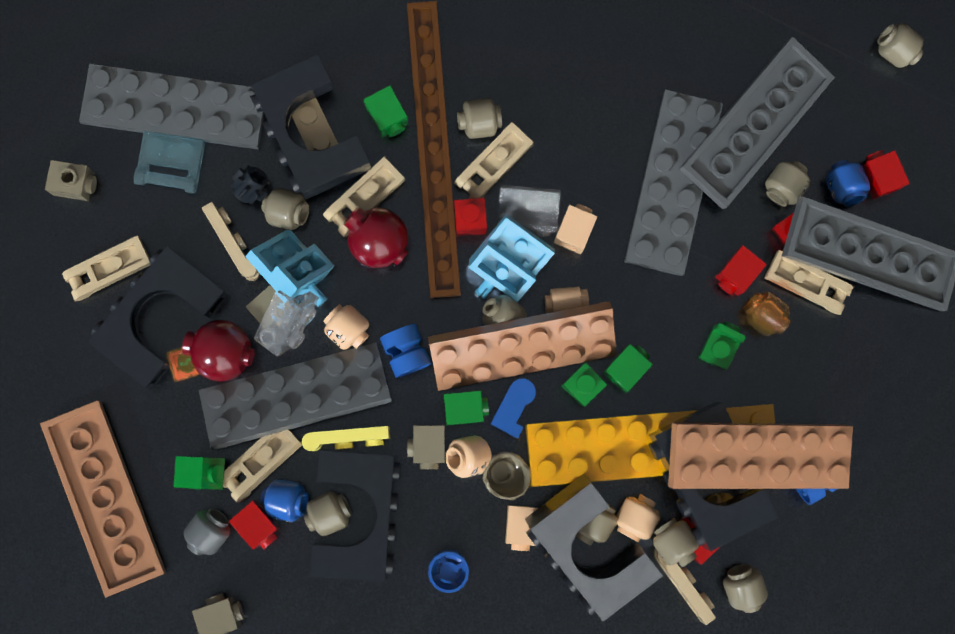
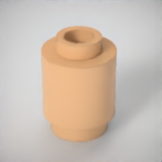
(565, 299)

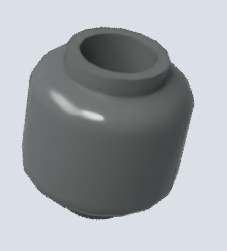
(207, 532)

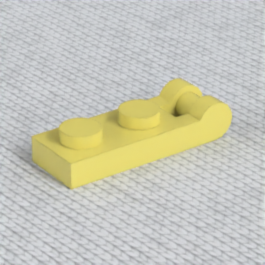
(344, 438)

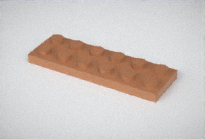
(523, 345)
(760, 456)
(103, 498)

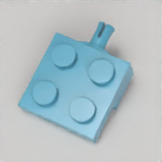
(509, 259)
(291, 265)

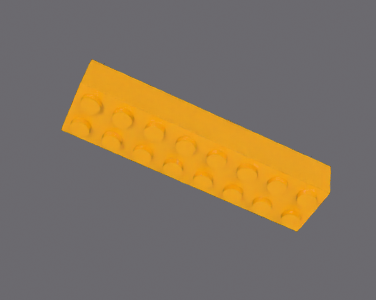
(609, 446)

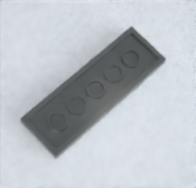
(171, 106)
(757, 123)
(667, 197)
(871, 254)
(294, 396)

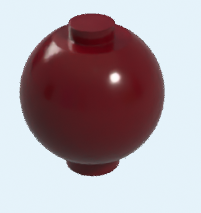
(376, 237)
(219, 350)

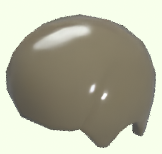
(507, 476)

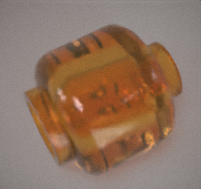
(767, 313)

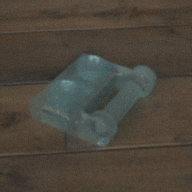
(173, 153)

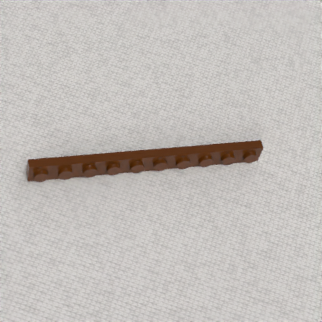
(433, 150)

